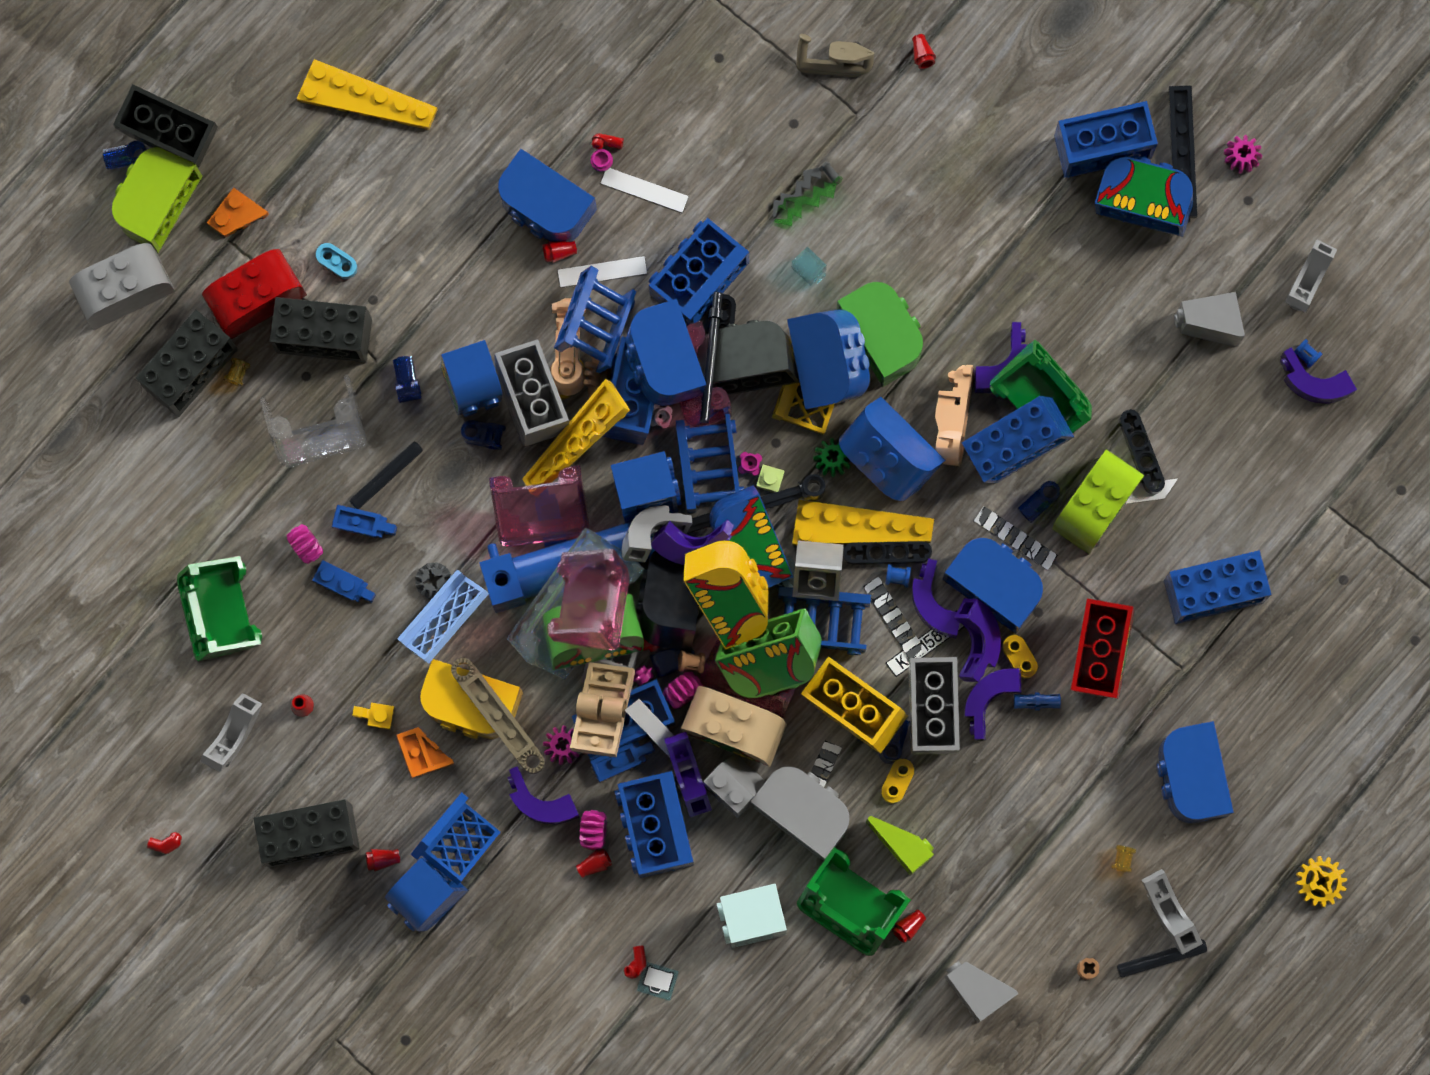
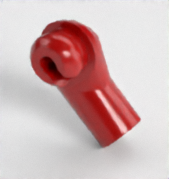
(600, 140)
(167, 845)
(638, 965)

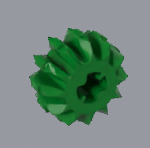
(823, 458)

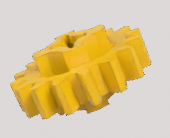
(1325, 891)

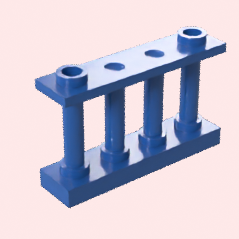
(574, 319)
(688, 454)
(856, 601)

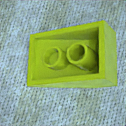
(904, 846)

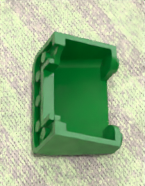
(1038, 374)
(216, 608)
(851, 904)

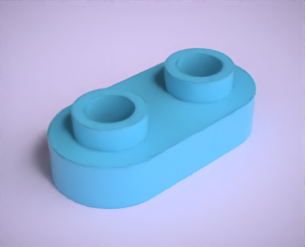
(337, 261)

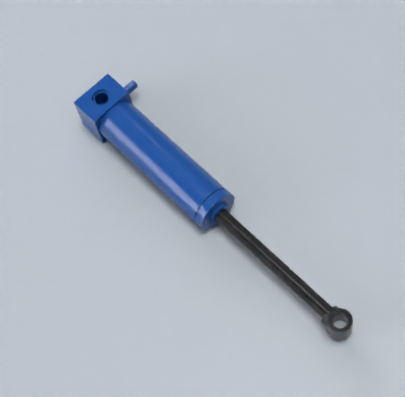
(531, 571)

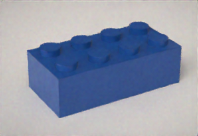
(654, 699)

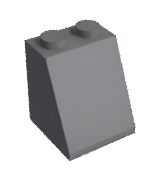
(1212, 319)
(818, 570)
(734, 784)
(978, 990)

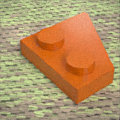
(235, 213)
(421, 753)

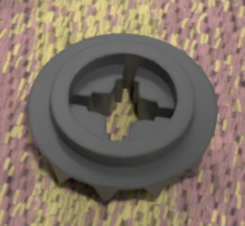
(423, 576)

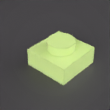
(770, 478)

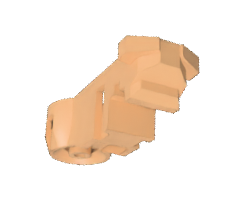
(568, 383)
(952, 417)

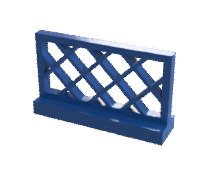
(445, 824)

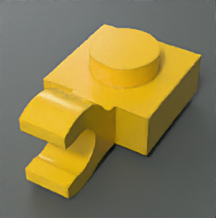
(378, 715)

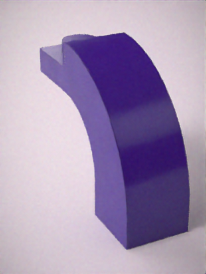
(985, 374)
(1313, 388)
(674, 544)
(929, 611)
(984, 638)
(984, 691)
(688, 774)
(546, 812)

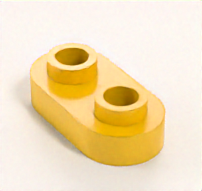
(1018, 657)
(897, 780)

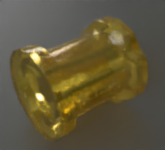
(237, 372)
(1123, 859)

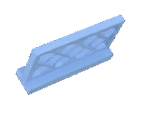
(433, 616)

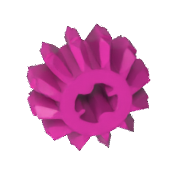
(1251, 152)
(304, 544)
(682, 689)
(555, 743)
(593, 829)

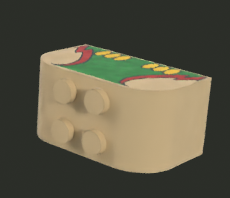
(734, 725)

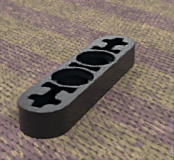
(1144, 451)
(887, 548)

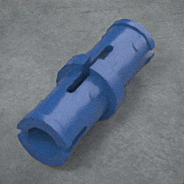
(1037, 701)

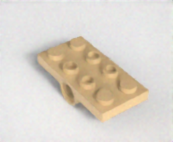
(602, 709)

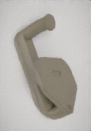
(840, 54)

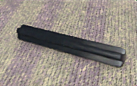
(386, 475)
(1157, 959)

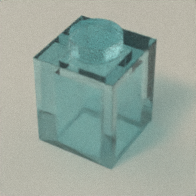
(809, 266)

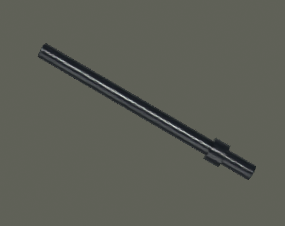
(715, 316)

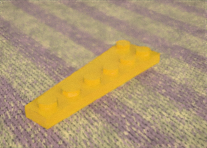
(351, 93)
(585, 428)
(852, 525)

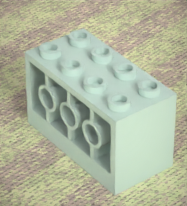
(752, 916)

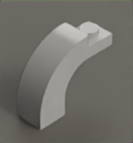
(1310, 276)
(637, 540)
(233, 734)
(1170, 913)

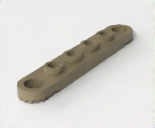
(498, 715)

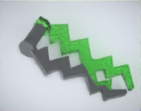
(800, 200)

